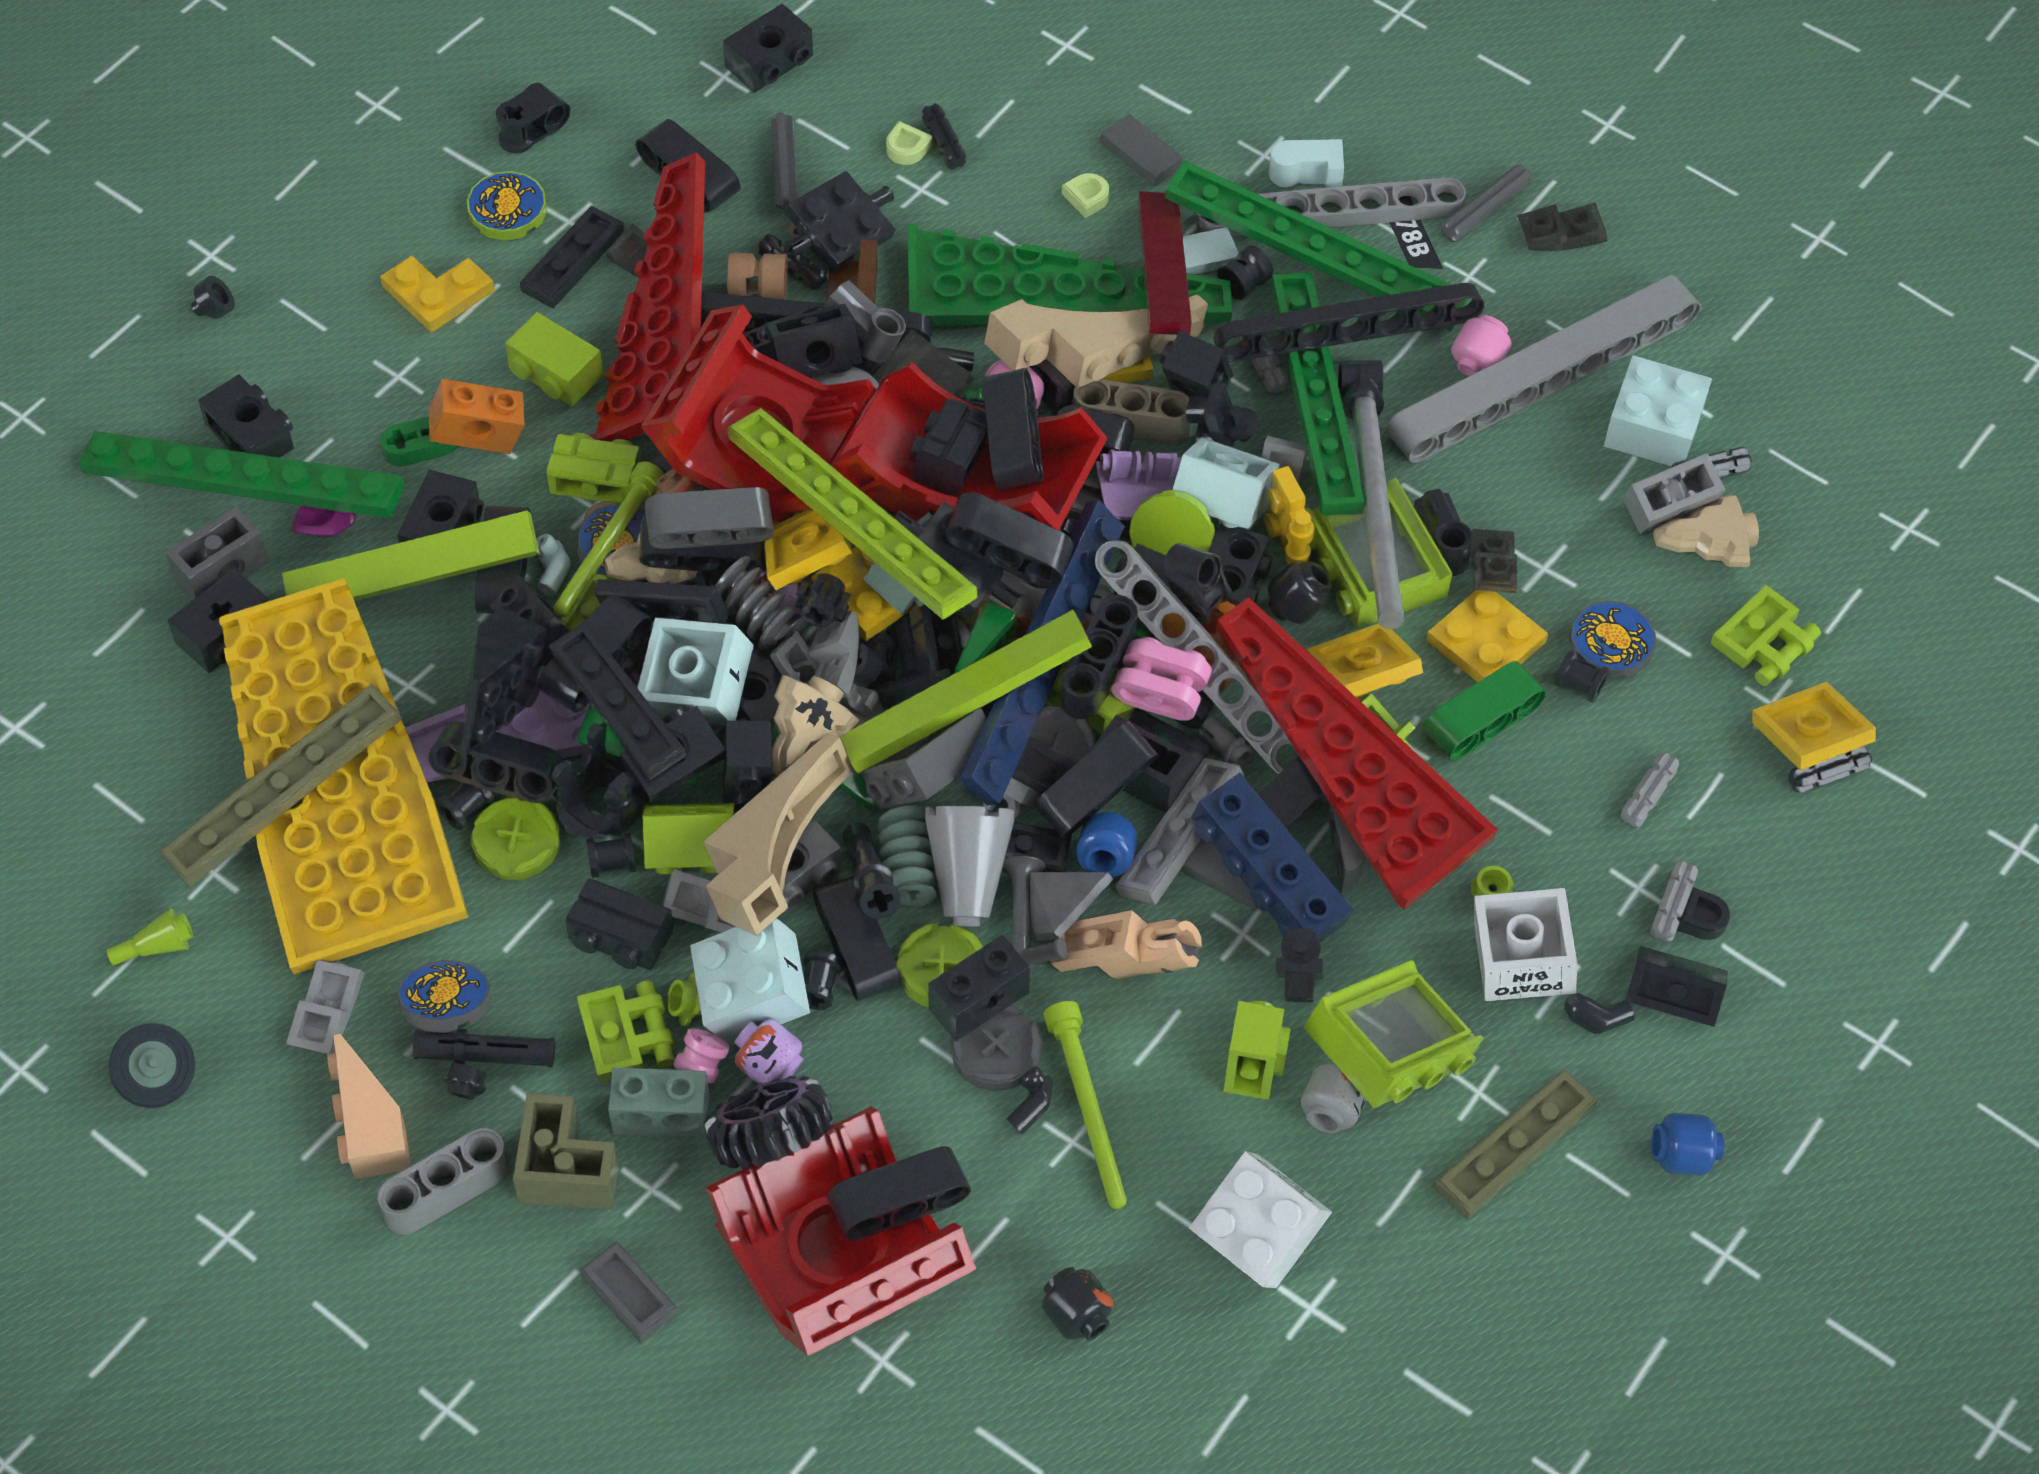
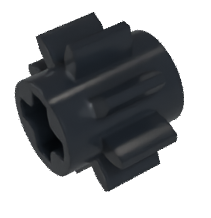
(822, 600)

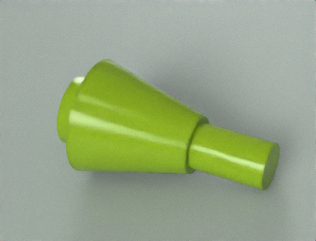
(163, 935)

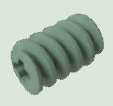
(908, 854)

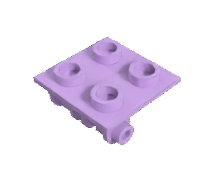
(1128, 482)

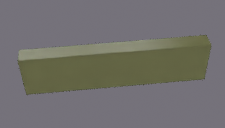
(1515, 1144)

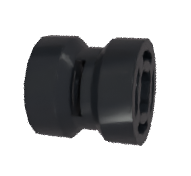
(1245, 272)

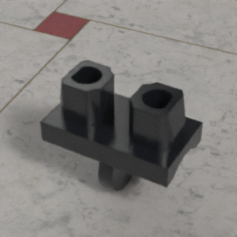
(1219, 418)
(1300, 964)

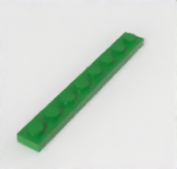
(1297, 235)
(1320, 407)
(242, 474)

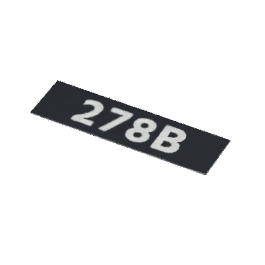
(1415, 241)

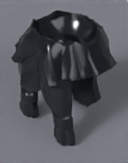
(595, 772)

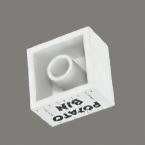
(1525, 944)
(1260, 1220)

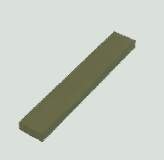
(280, 785)

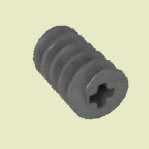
(756, 607)

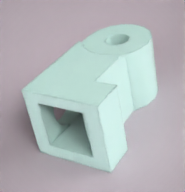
(1307, 163)

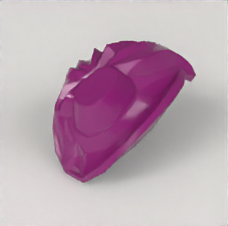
(321, 521)

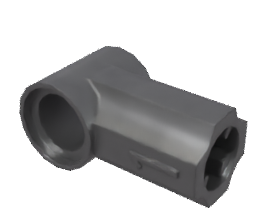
(876, 327)

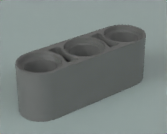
(709, 518)

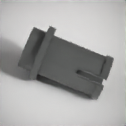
(1225, 742)

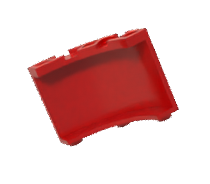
(881, 442)

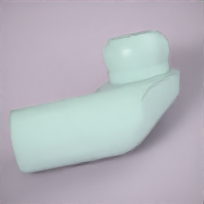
(555, 562)

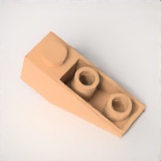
(373, 1121)

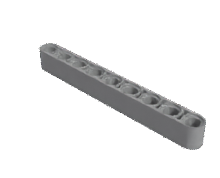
(1542, 369)

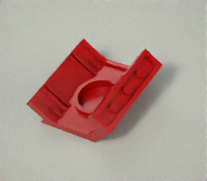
(725, 382)
(798, 1256)

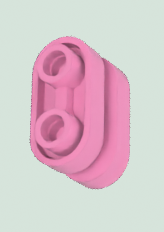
(1161, 679)

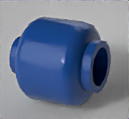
(1107, 844)
(1686, 1144)

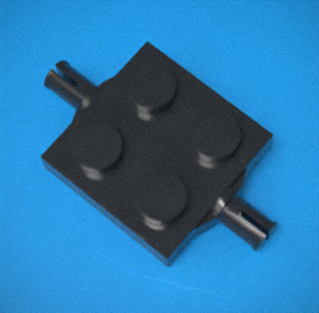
(836, 219)
(979, 572)

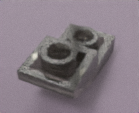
(1554, 231)
(1493, 561)

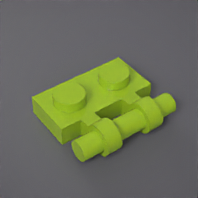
(1756, 626)
(611, 1032)

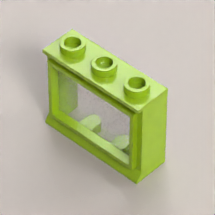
(1344, 554)
(1392, 1035)

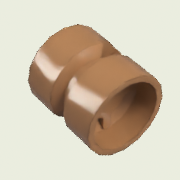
(771, 273)

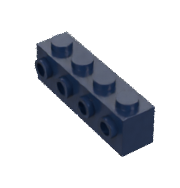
(1269, 860)

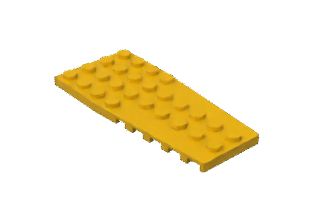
(365, 847)

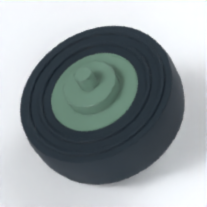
(151, 1065)

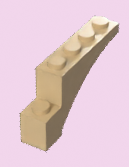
(1078, 342)
(758, 841)

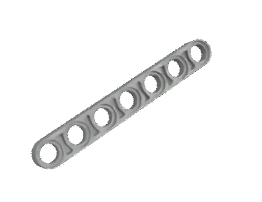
(1354, 214)
(1193, 636)

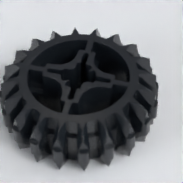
(768, 1122)

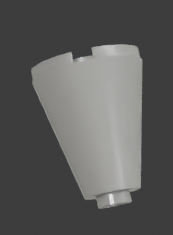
(968, 858)

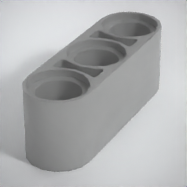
(434, 1201)

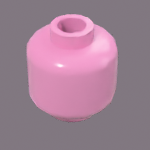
(1480, 344)

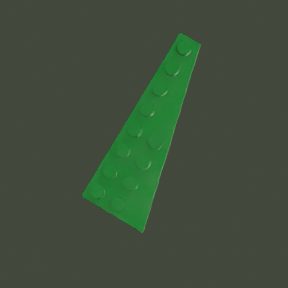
(967, 279)

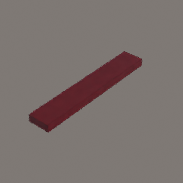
(1163, 264)

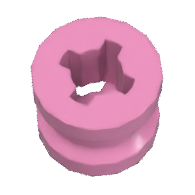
(702, 1053)

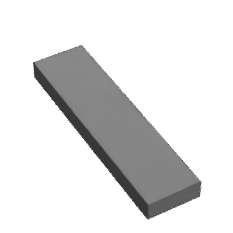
(1173, 837)

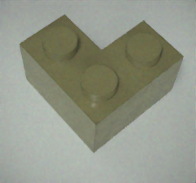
(555, 1165)

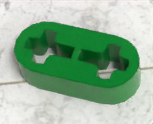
(417, 443)

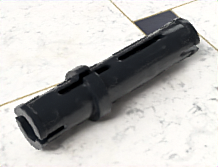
(483, 1048)

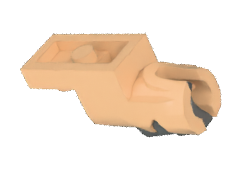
(1129, 946)

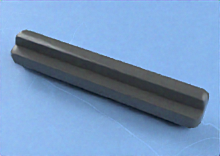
(784, 160)
(1486, 203)

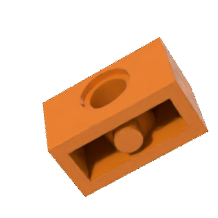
(476, 416)

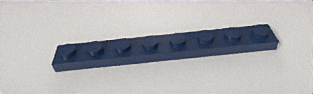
(1017, 711)

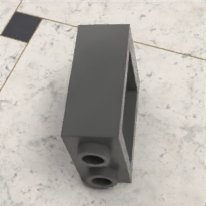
(925, 765)

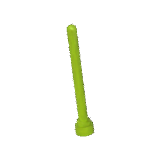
(641, 487)
(1064, 1022)

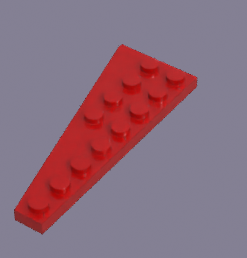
(665, 307)
(1383, 791)

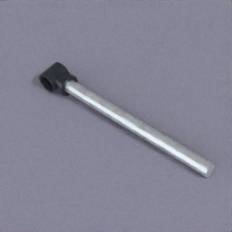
(1361, 392)

